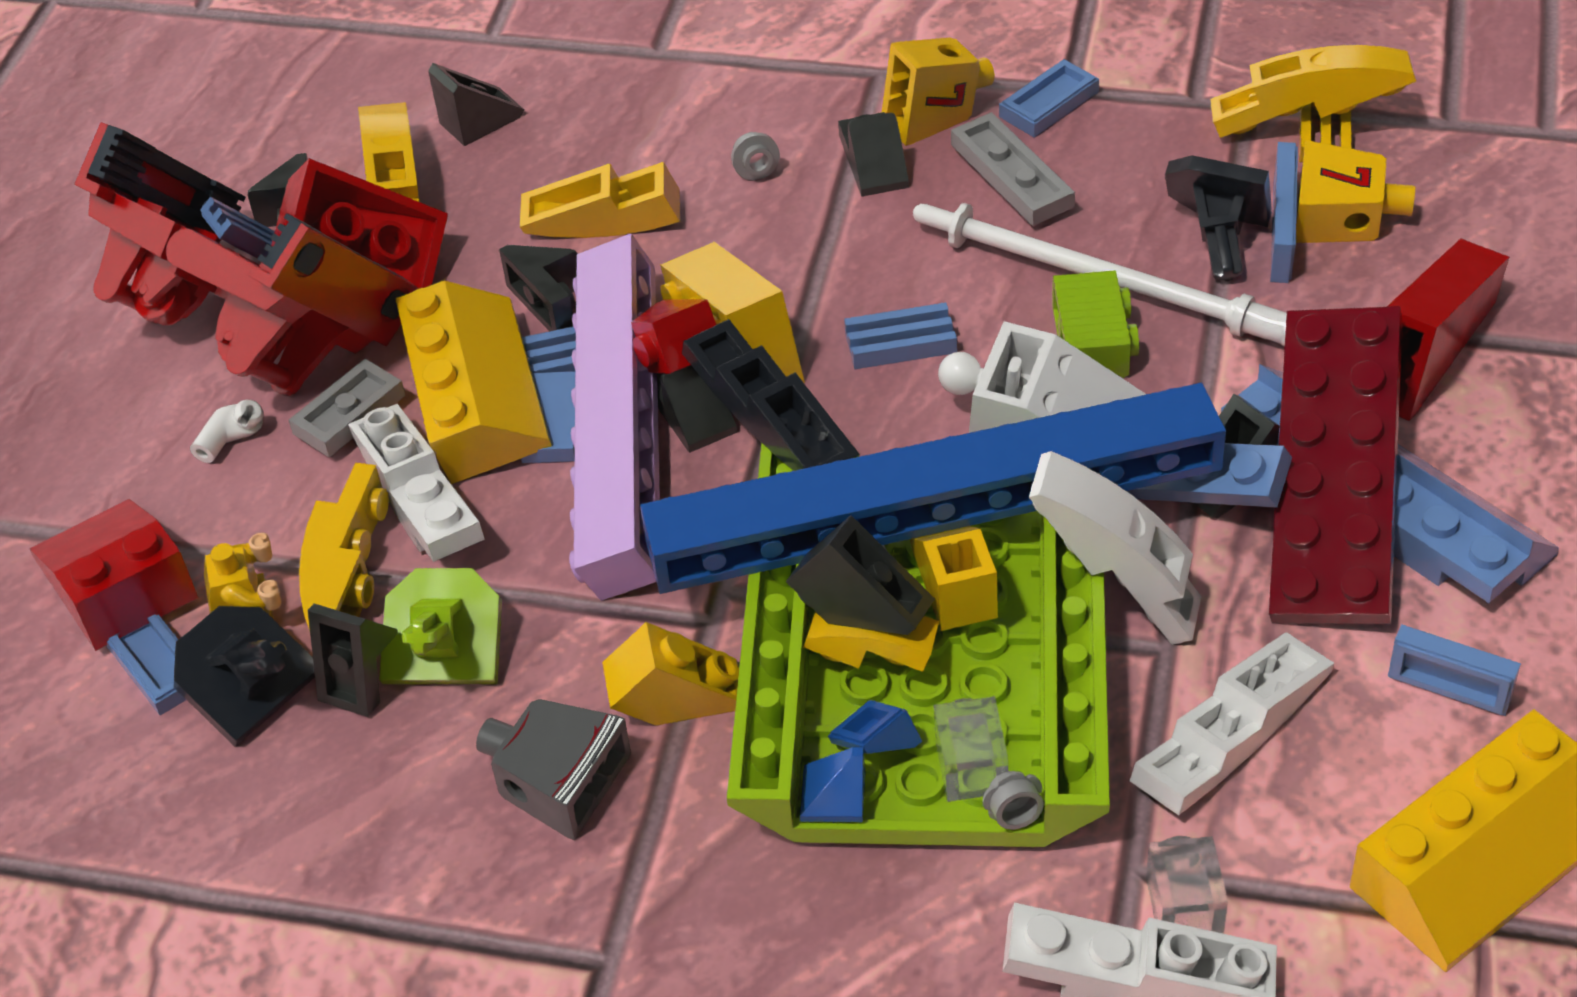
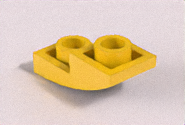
(851, 643)

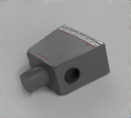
(556, 761)

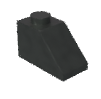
(859, 583)

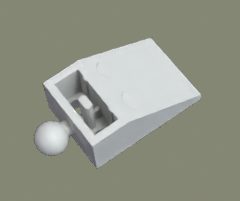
(1030, 378)

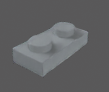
(359, 391)

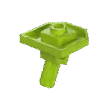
(445, 629)

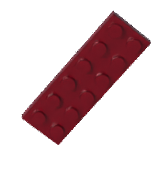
(1341, 484)

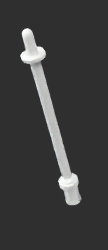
(1240, 314)

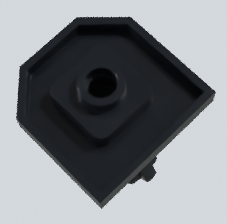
(1223, 199)
(239, 669)

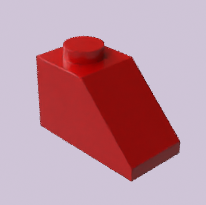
(664, 328)

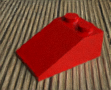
(367, 219)
(115, 572)

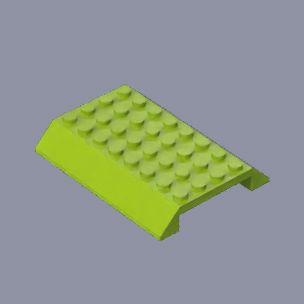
(1036, 658)

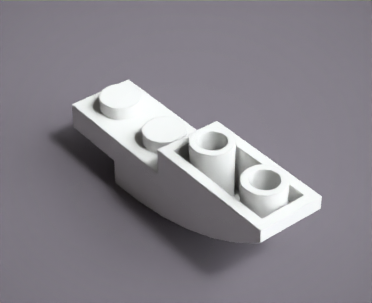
(416, 487)
(1119, 534)
(1122, 961)

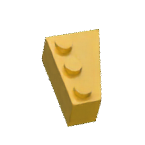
(738, 295)

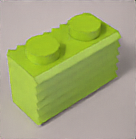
(1092, 317)

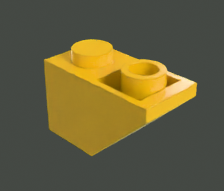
(958, 576)
(669, 677)

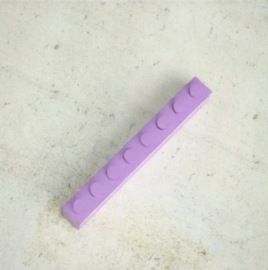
(613, 420)

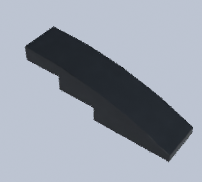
(768, 403)

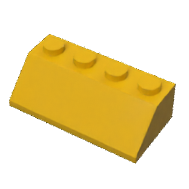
(471, 378)
(1476, 843)

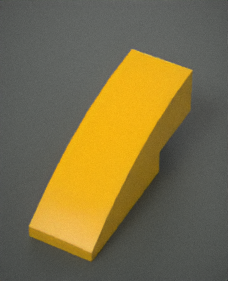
(602, 204)

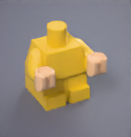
(232, 576)

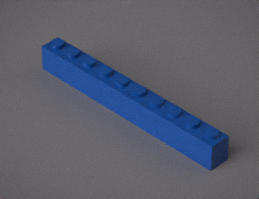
(926, 485)

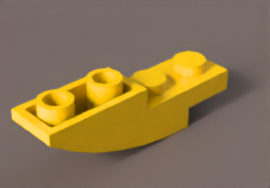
(1328, 76)
(388, 148)
(339, 544)

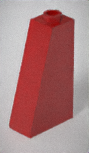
(1442, 315)

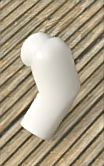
(225, 426)

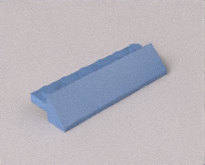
(1439, 522)

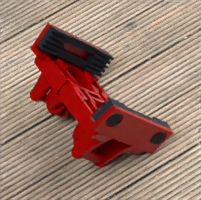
(298, 298)

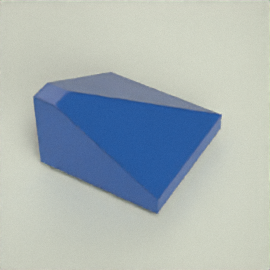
(877, 729)
(834, 788)

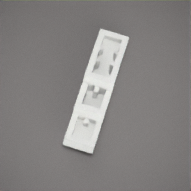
(1232, 723)

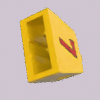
(932, 85)
(1346, 195)

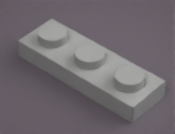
(1012, 169)

